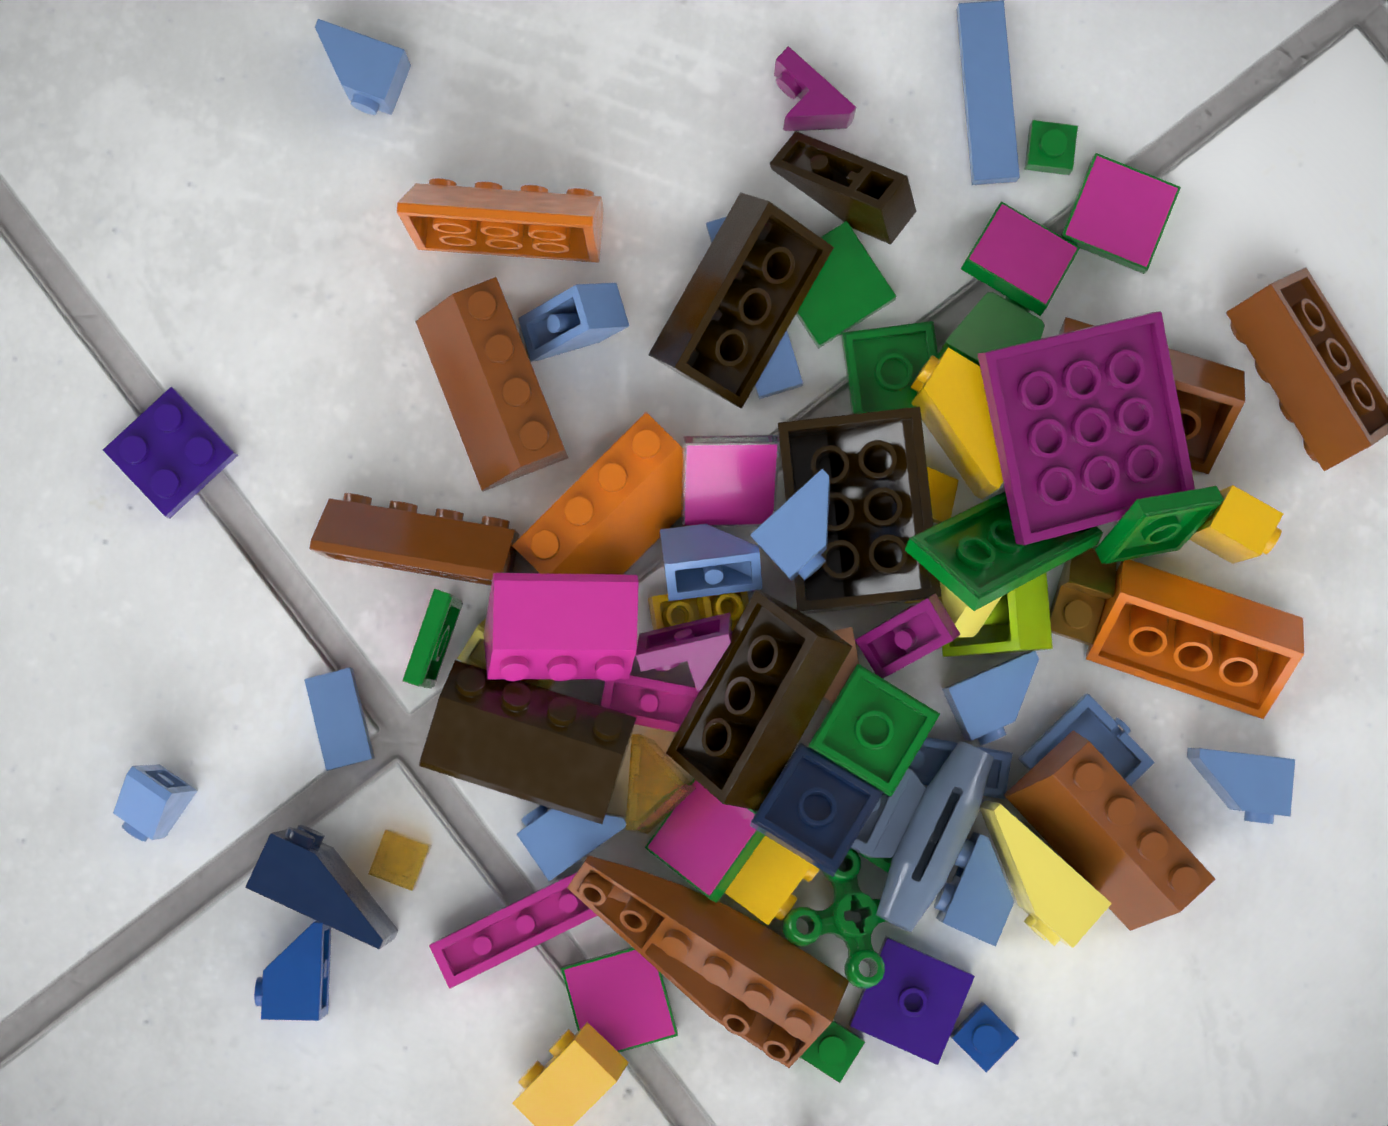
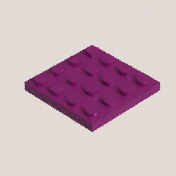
(1085, 425)

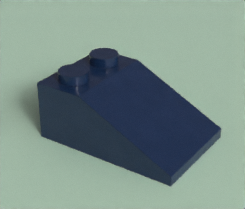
(319, 884)

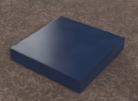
(816, 809)

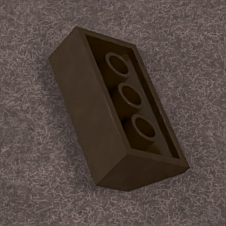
(741, 299)
(758, 701)
(527, 742)

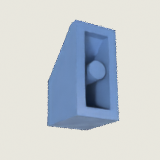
(366, 67)
(573, 320)
(798, 529)
(708, 562)
(991, 698)
(1248, 781)
(152, 801)
(562, 839)

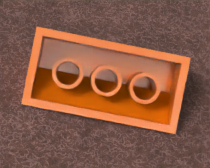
(612, 509)
(1197, 639)

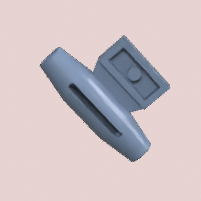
(924, 832)

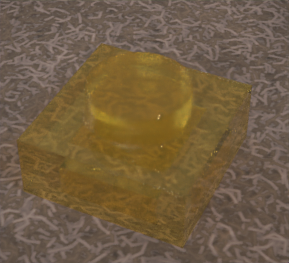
(400, 859)

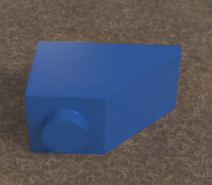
(298, 979)

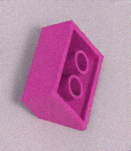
(561, 626)

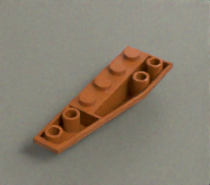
(717, 957)

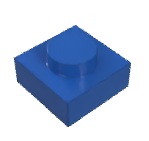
(984, 1036)

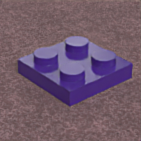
(170, 452)

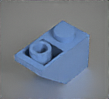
(978, 895)

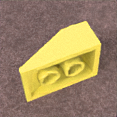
(1044, 885)

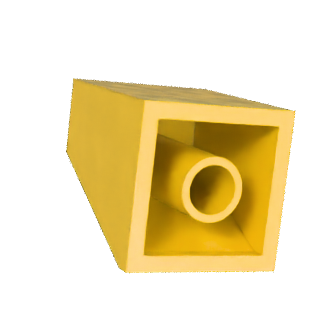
(959, 419)

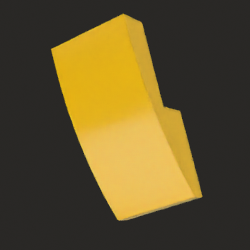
(671, 613)

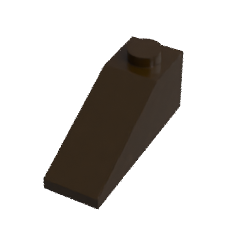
(848, 186)

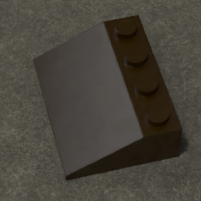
(874, 506)

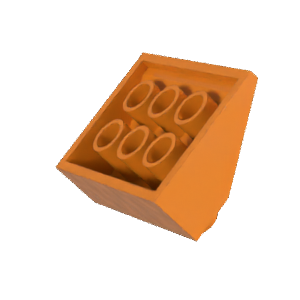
(503, 221)

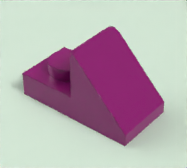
(820, 103)
(907, 636)
(697, 642)

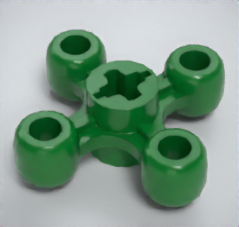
(832, 921)

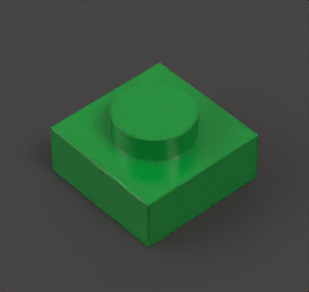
(1051, 147)
(834, 1051)

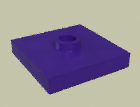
(913, 1002)

